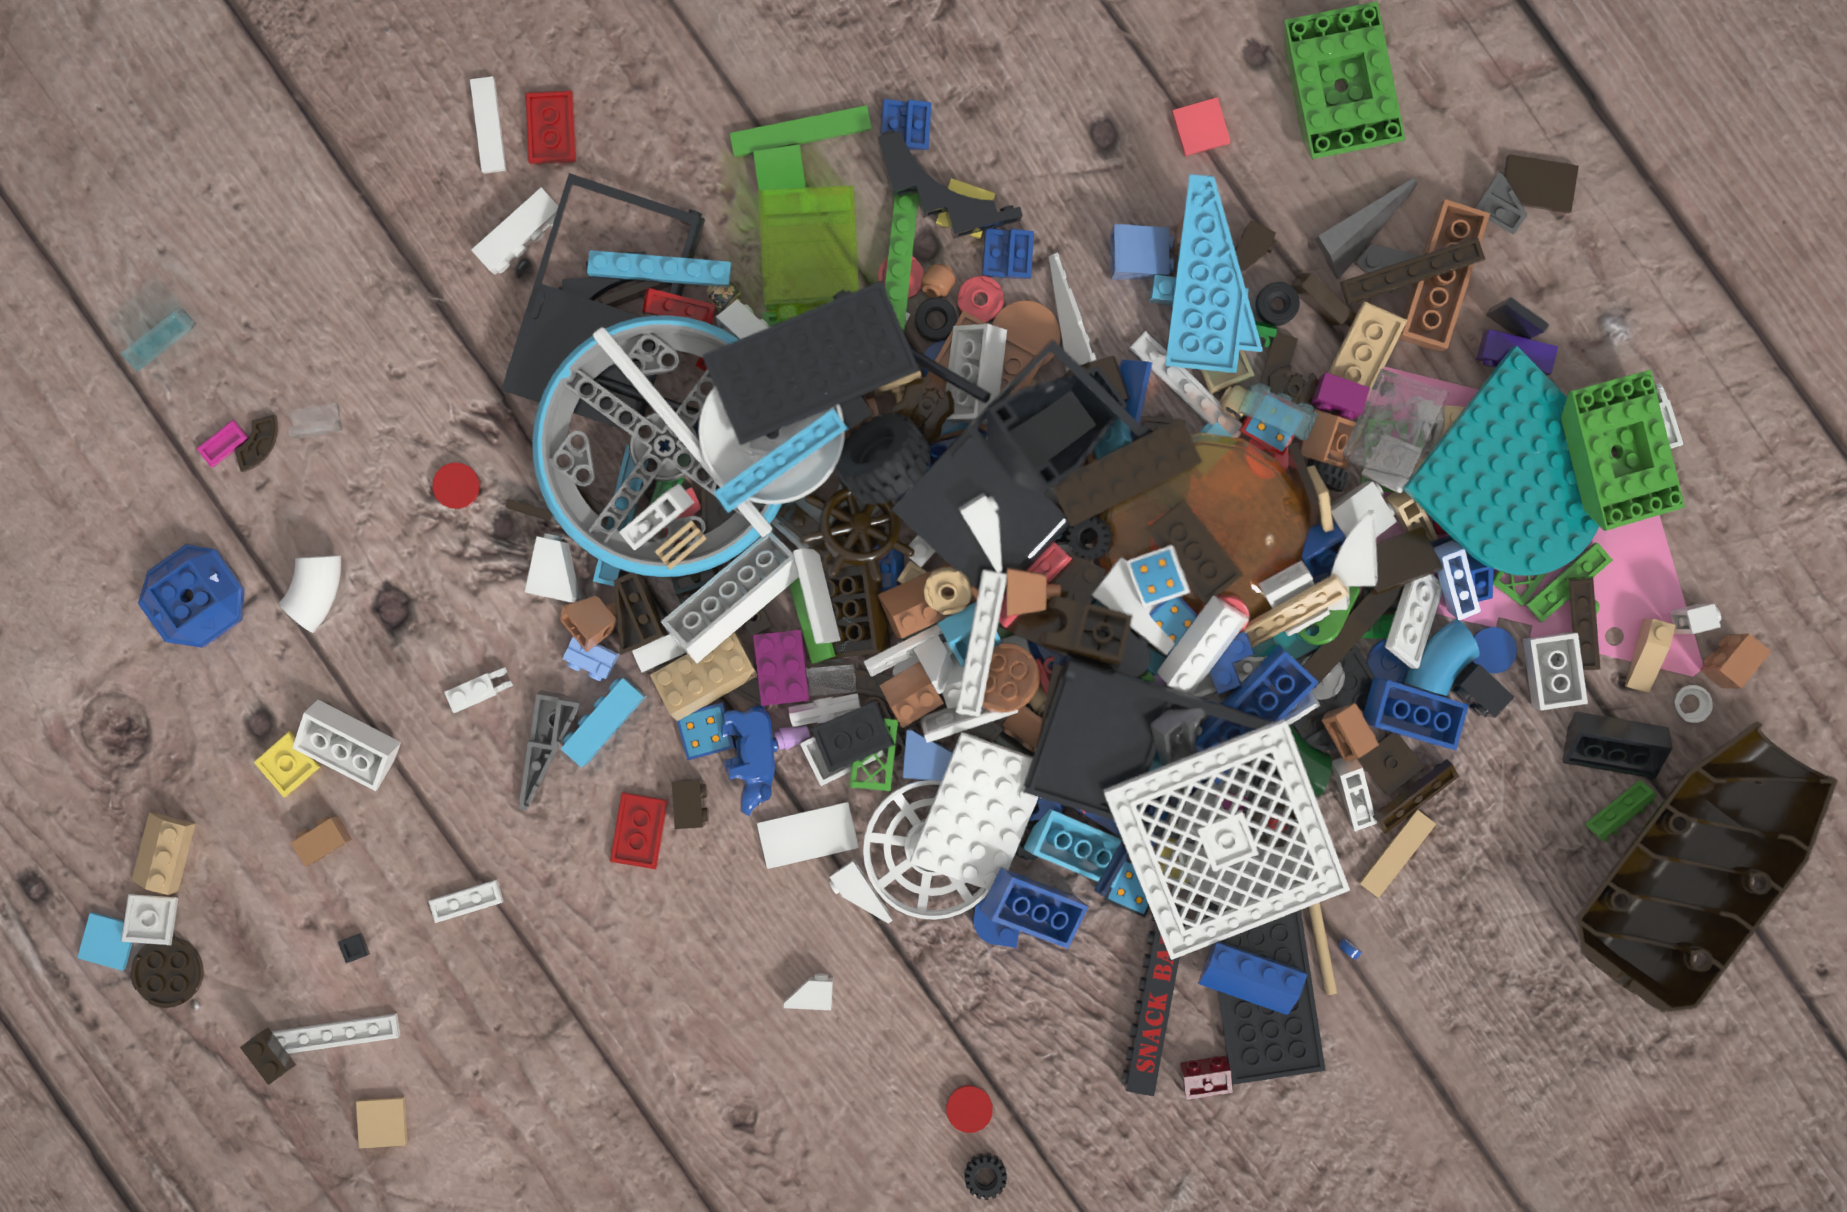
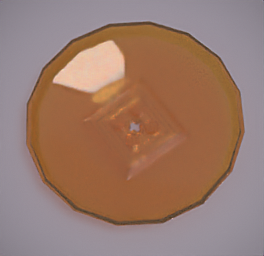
(1240, 500)

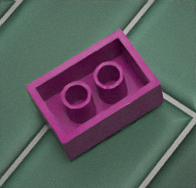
(781, 667)

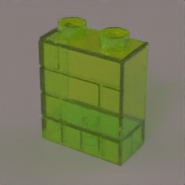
(807, 247)

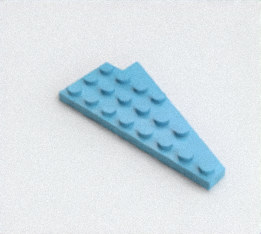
(1210, 299)

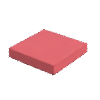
(1201, 127)

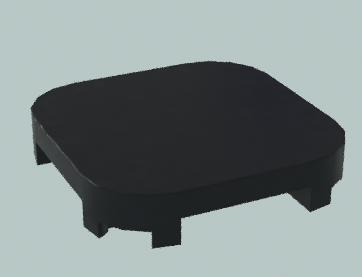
(1354, 690)

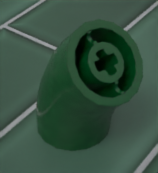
(1315, 762)

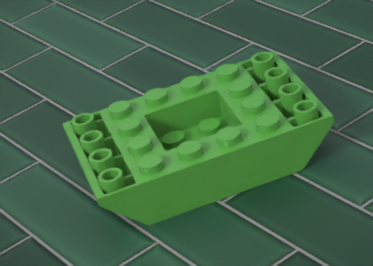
(1350, 48)
(1643, 474)

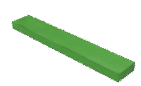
(801, 131)

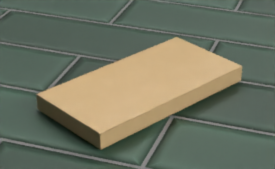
(1367, 344)

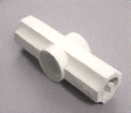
(823, 709)

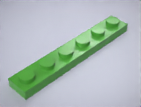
(901, 253)

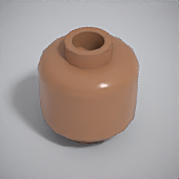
(938, 281)

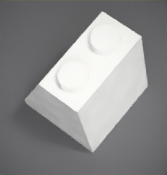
(1353, 505)
(552, 570)

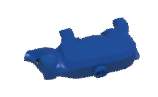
(754, 754)

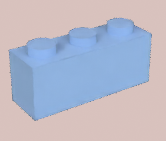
(1456, 581)

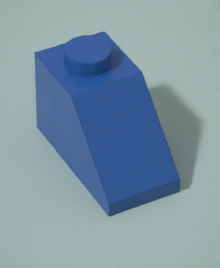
(1482, 578)

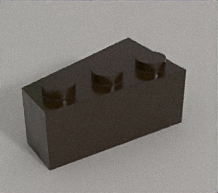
(637, 613)

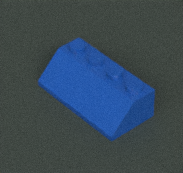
(1136, 380)
(1252, 977)

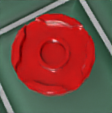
(456, 485)
(969, 1108)

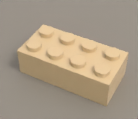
(692, 685)

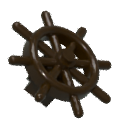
(856, 531)

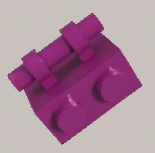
(1340, 396)

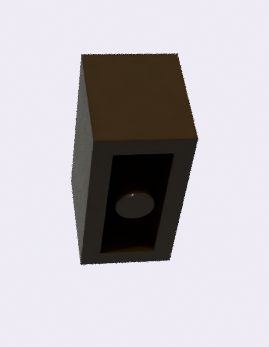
(689, 803)
(268, 1056)

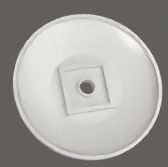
(729, 459)

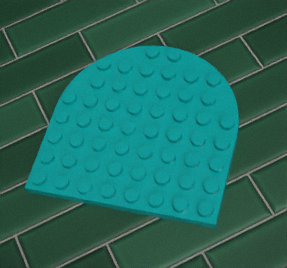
(1507, 475)

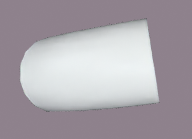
(312, 590)

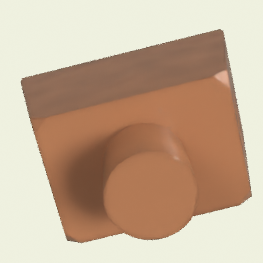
(1028, 591)
(589, 621)

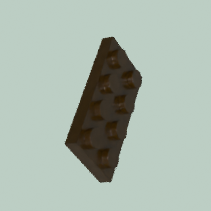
(1199, 554)

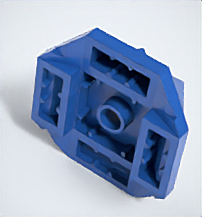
(215, 601)

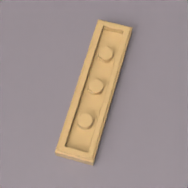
(1397, 853)

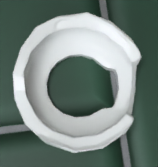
(1705, 703)

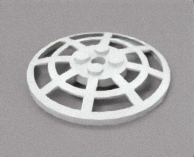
(909, 843)

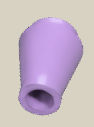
(791, 736)

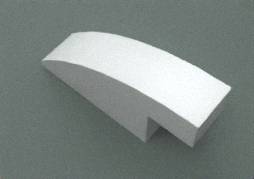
(1357, 558)

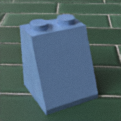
(1140, 252)
(924, 759)

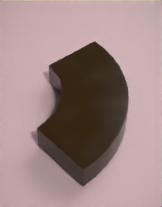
(259, 444)

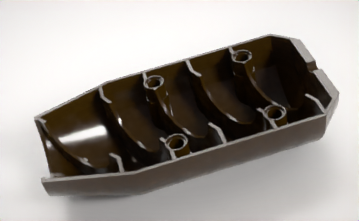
(1692, 868)

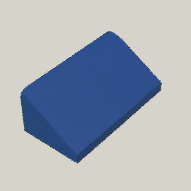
(891, 568)

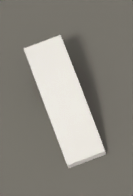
(657, 653)

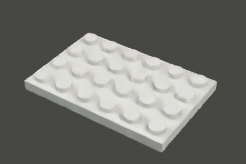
(976, 813)

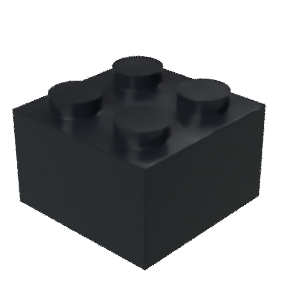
(1481, 691)

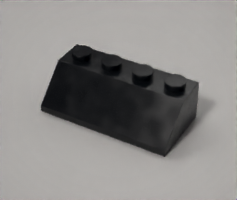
(1616, 745)

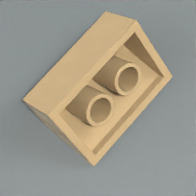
(163, 853)

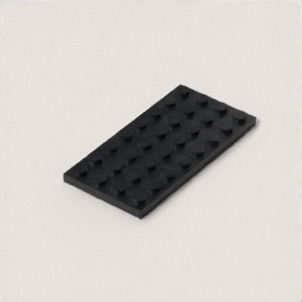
(810, 363)
(1261, 1040)

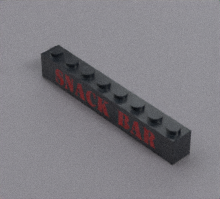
(1152, 1015)

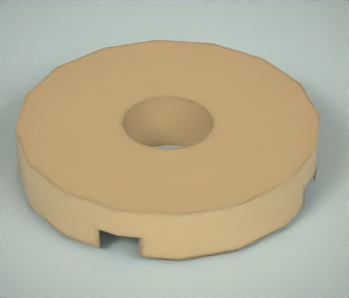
(948, 578)

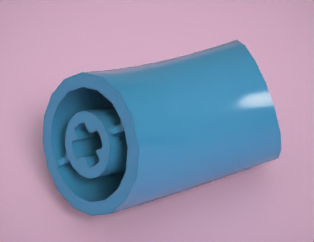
(1444, 658)

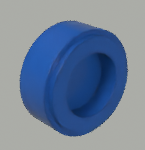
(1349, 948)

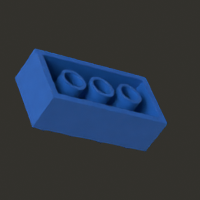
(1415, 713)
(1034, 908)

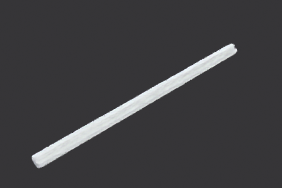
(672, 420)

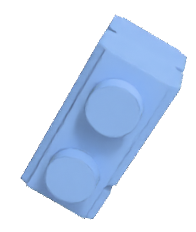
(597, 661)

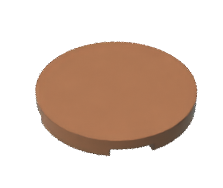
(1030, 325)
(1010, 679)

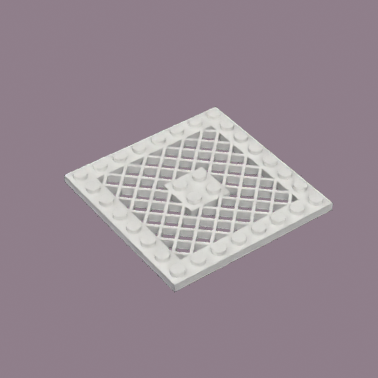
(1227, 839)

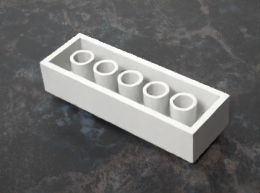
(732, 596)

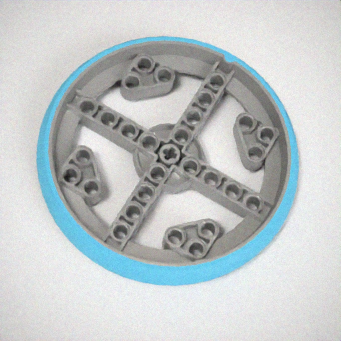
(552, 441)

